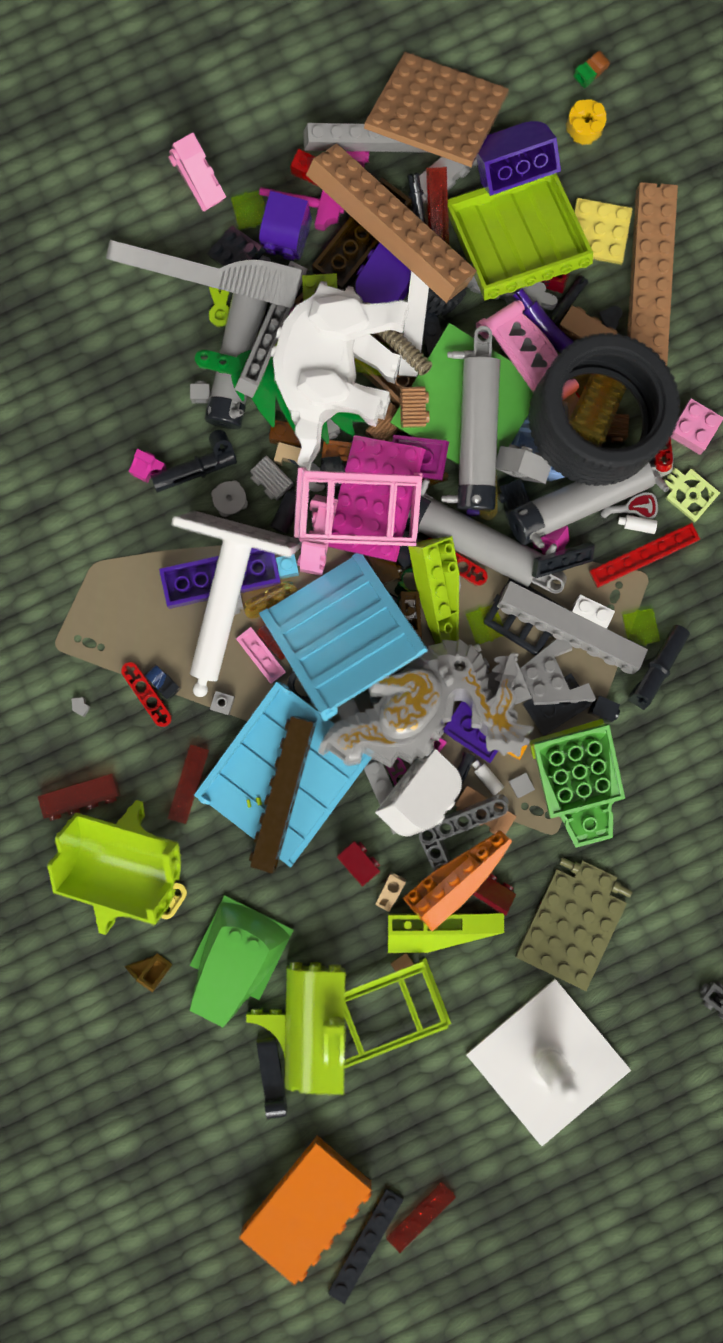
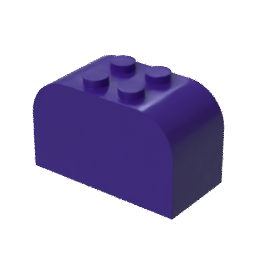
(517, 156)
(285, 226)
(382, 278)

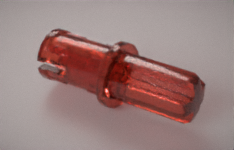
(269, 640)

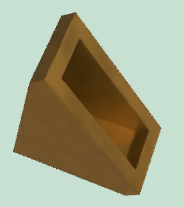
(149, 971)

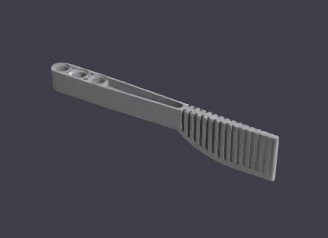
(249, 278)

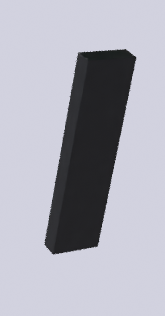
(563, 560)

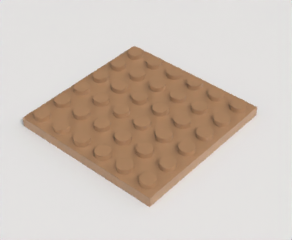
(437, 109)

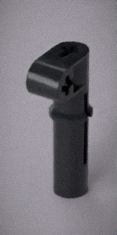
(199, 466)
(659, 668)

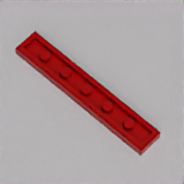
(644, 555)

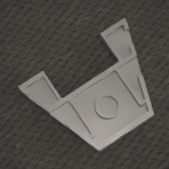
(547, 681)

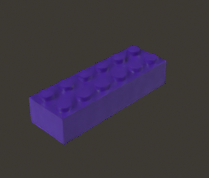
(193, 580)

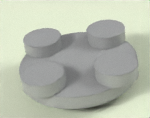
(229, 498)

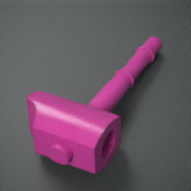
(328, 209)

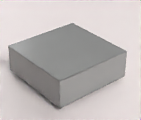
(521, 785)

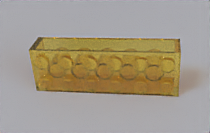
(596, 408)

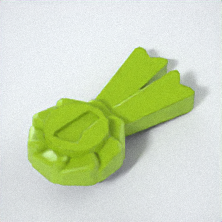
(219, 312)

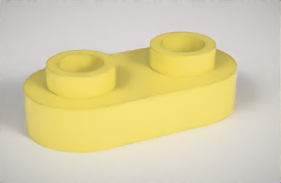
(176, 901)

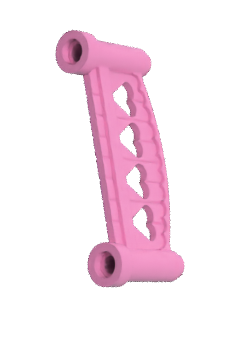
(501, 325)

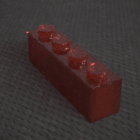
(78, 796)

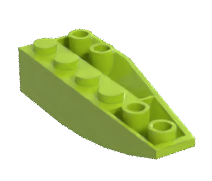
(438, 585)
(411, 935)

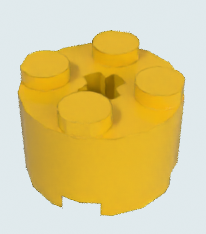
(590, 112)

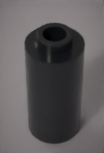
(285, 514)

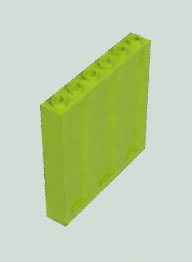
(519, 235)

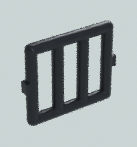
(504, 629)

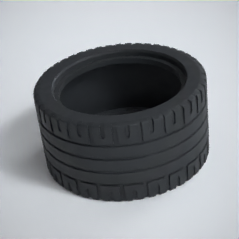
(638, 371)

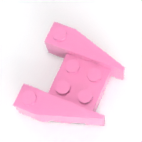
(196, 172)
(314, 553)

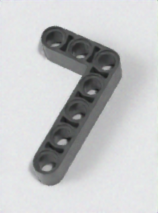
(457, 826)

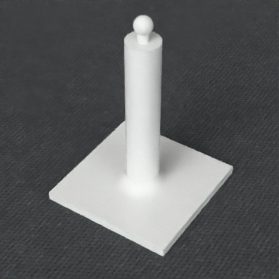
(226, 585)
(548, 1062)

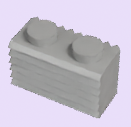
(271, 478)

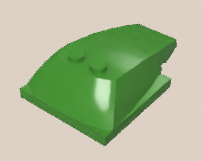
(581, 782)
(235, 960)

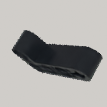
(272, 1078)

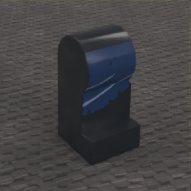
(162, 682)

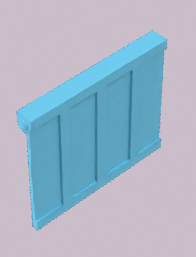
(342, 634)
(250, 762)

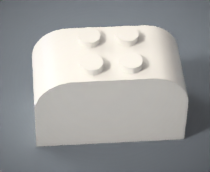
(421, 795)

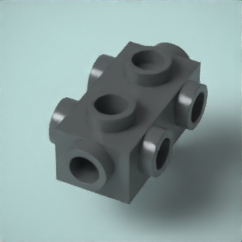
(716, 1002)

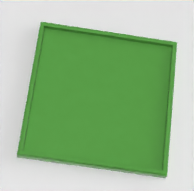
(445, 387)

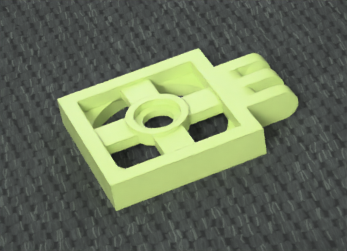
(678, 483)

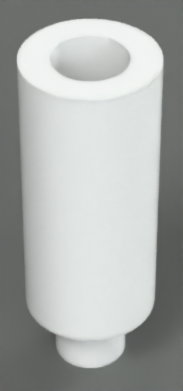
(638, 524)
(487, 777)

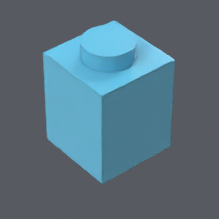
(287, 566)

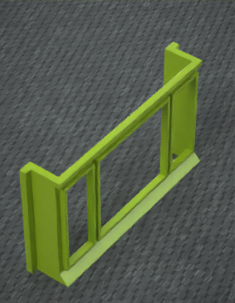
(397, 976)

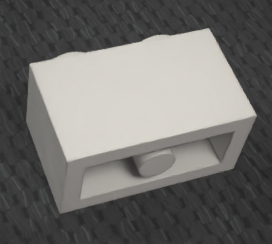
(593, 611)

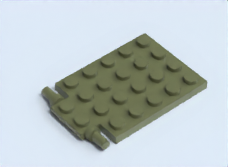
(574, 923)

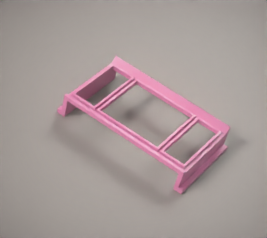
(305, 476)

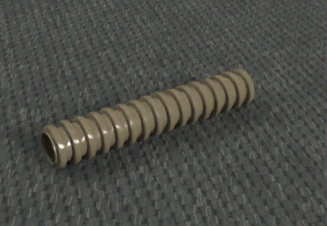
(406, 350)

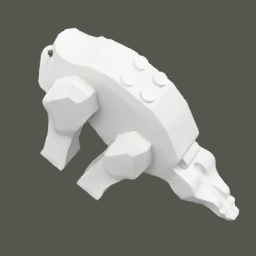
(318, 366)

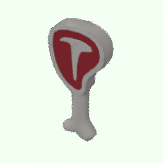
(642, 505)

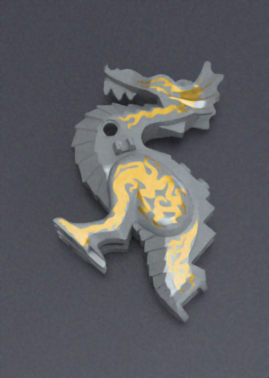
(418, 701)

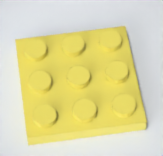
(605, 228)

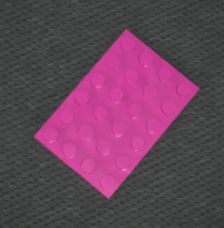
(365, 507)

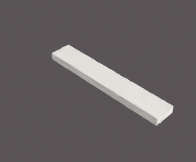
(415, 320)

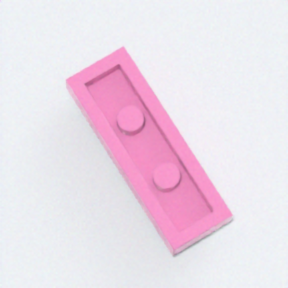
(261, 655)

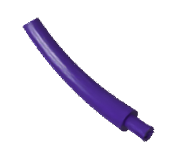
(542, 321)

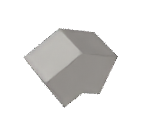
(79, 706)

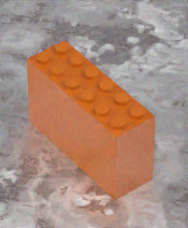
(306, 1210)

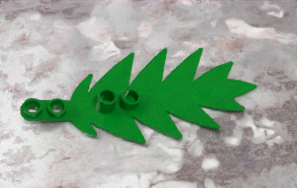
(267, 390)

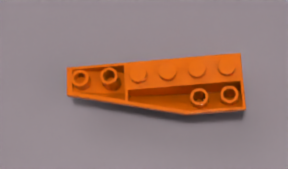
(456, 881)

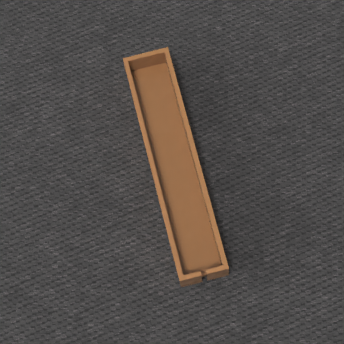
(391, 222)
(652, 266)

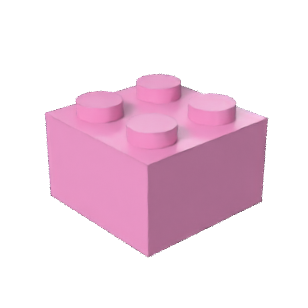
(696, 426)

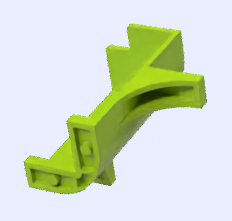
(115, 867)
(310, 1028)

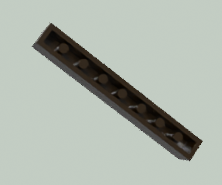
(283, 794)

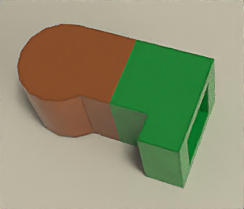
(591, 69)

